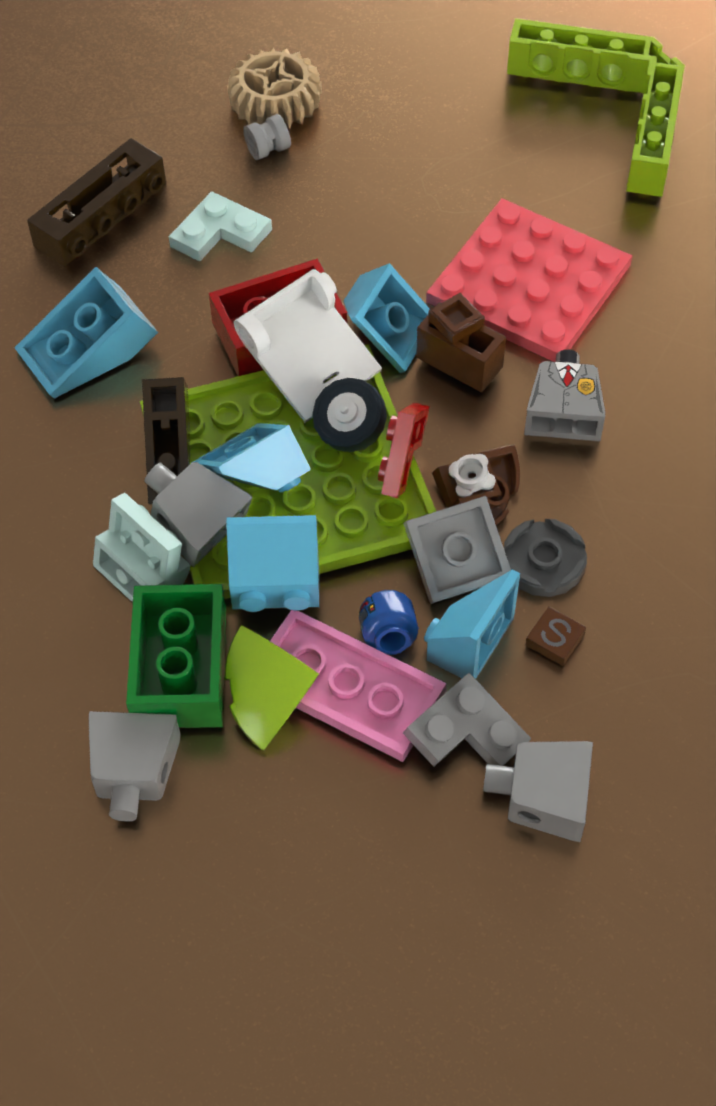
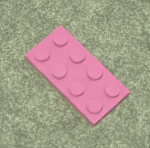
(358, 685)

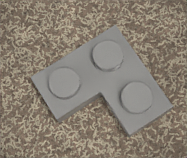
(466, 714)

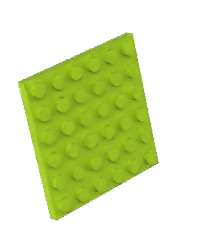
(339, 489)

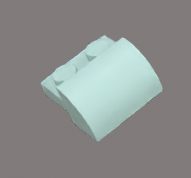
(138, 549)

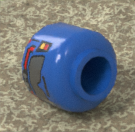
(388, 621)

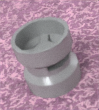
(267, 137)

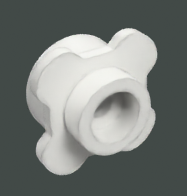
(467, 465)

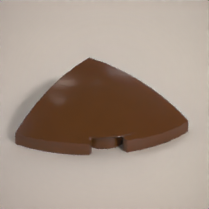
(505, 467)

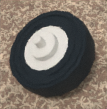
(349, 414)

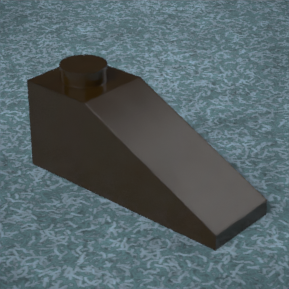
(166, 425)

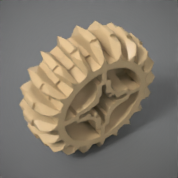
(274, 85)

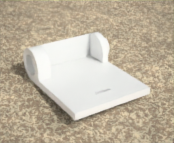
(304, 341)

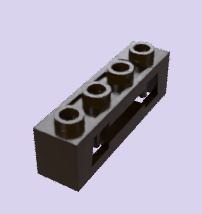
(97, 202)

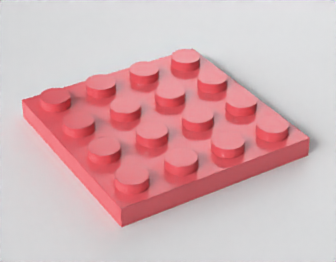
(532, 278)

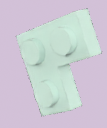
(217, 219)

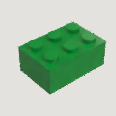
(178, 653)

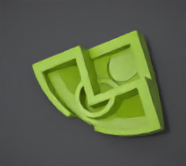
(264, 685)

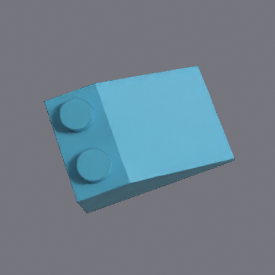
(85, 335)

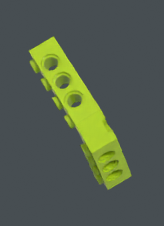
(609, 62)

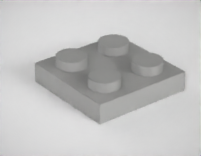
(457, 549)

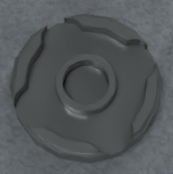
(546, 556)

